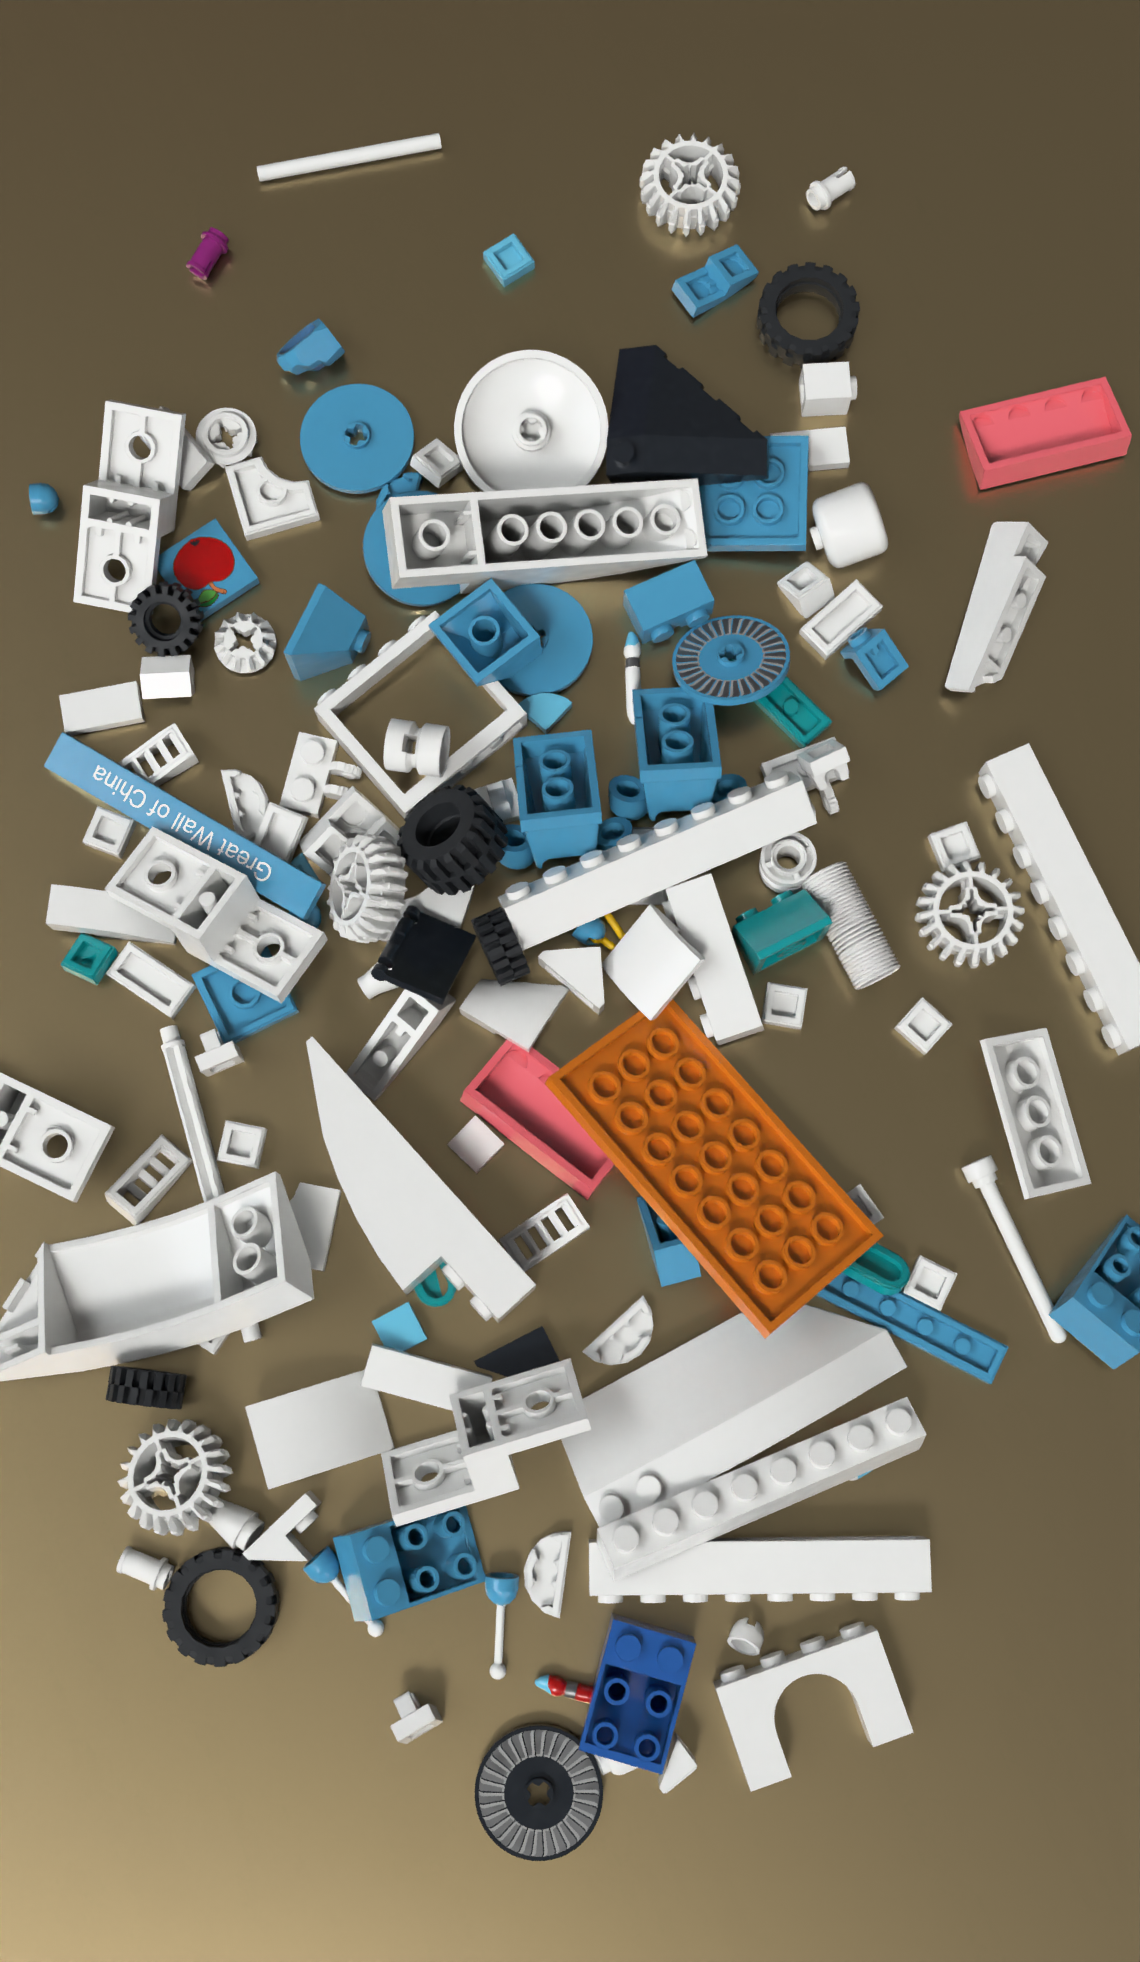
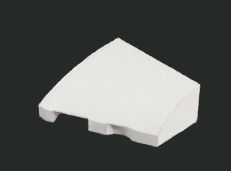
(345, 819)
(514, 1009)

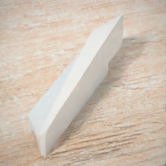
(998, 605)

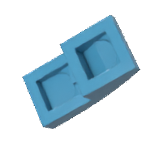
(717, 281)

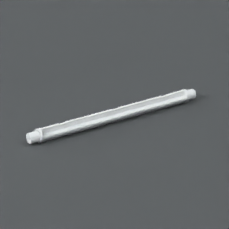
(195, 1128)

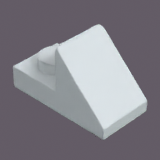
(278, 1542)

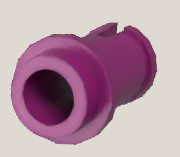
(208, 252)

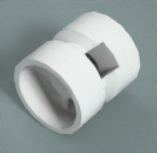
(430, 750)

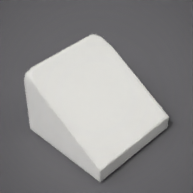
(807, 589)
(678, 1765)

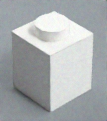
(826, 389)

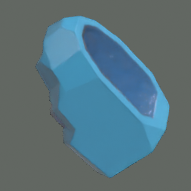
(310, 349)

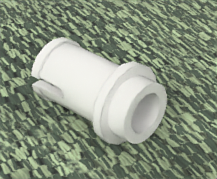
(824, 192)
(145, 1568)

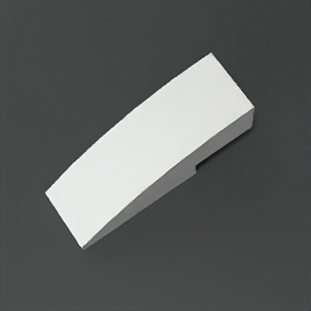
(99, 914)

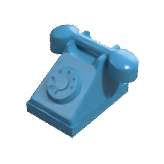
(675, 757)
(558, 801)

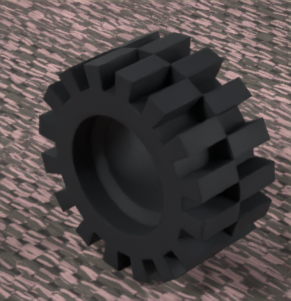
(146, 631)
(500, 946)
(146, 1387)

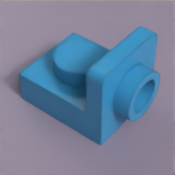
(875, 656)

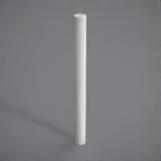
(349, 157)

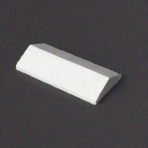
(1035, 1113)

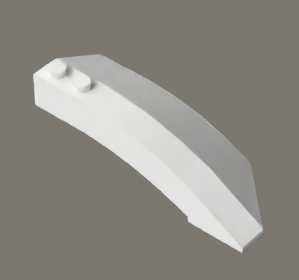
(157, 1285)
(720, 1405)

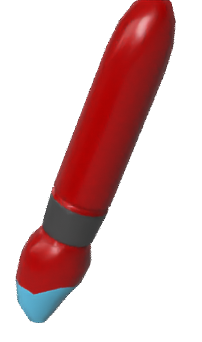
(558, 1686)

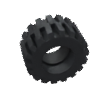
(452, 840)

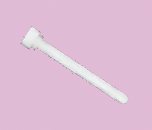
(983, 1176)

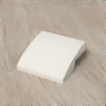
(652, 962)

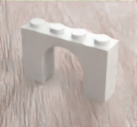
(752, 1696)

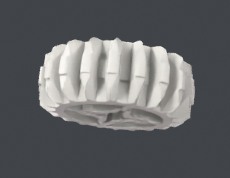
(692, 199)
(367, 888)
(952, 916)
(145, 1484)

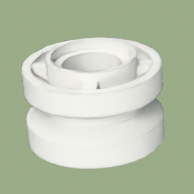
(782, 879)

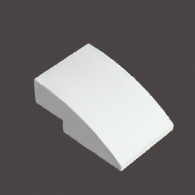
(318, 1429)

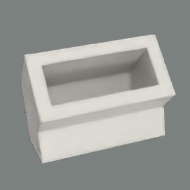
(167, 677)

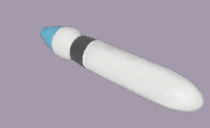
(632, 670)

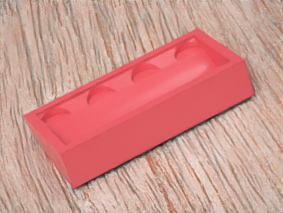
(1044, 433)
(519, 1105)

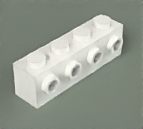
(721, 976)

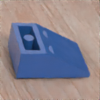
(637, 1693)

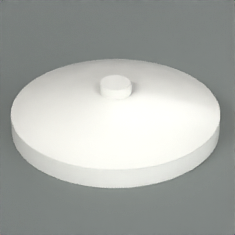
(530, 423)

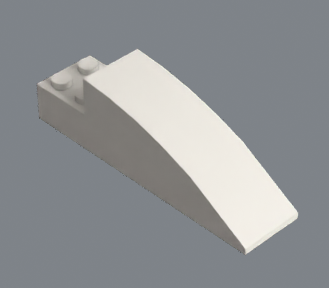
(542, 533)
(404, 1203)

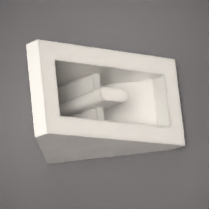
(579, 972)

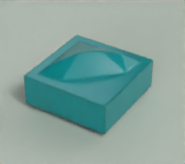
(89, 958)

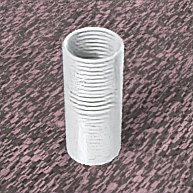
(866, 951)

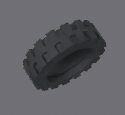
(808, 279)
(178, 1621)

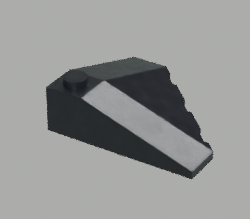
(674, 429)

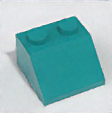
(779, 930)

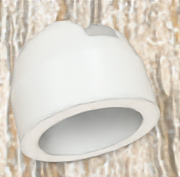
(746, 1637)

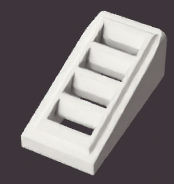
(159, 743)
(147, 1202)
(574, 1215)

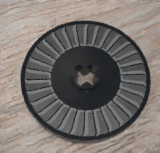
(541, 1827)

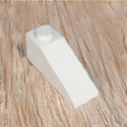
(396, 1041)

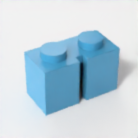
(669, 601)

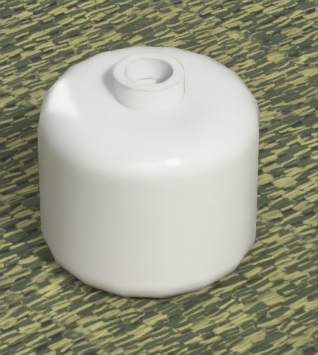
(848, 525)

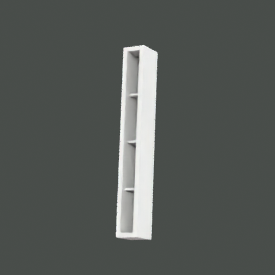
(657, 859)
(1068, 891)
(759, 1488)
(777, 1569)

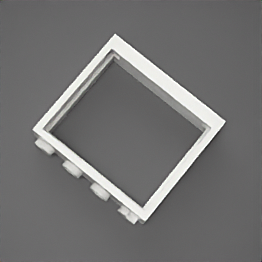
(459, 763)

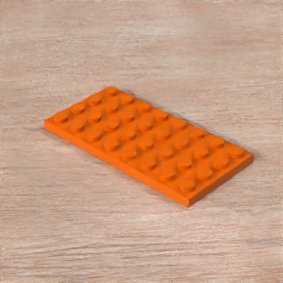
(715, 1164)

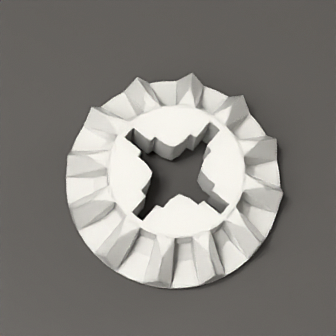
(236, 423)
(244, 659)

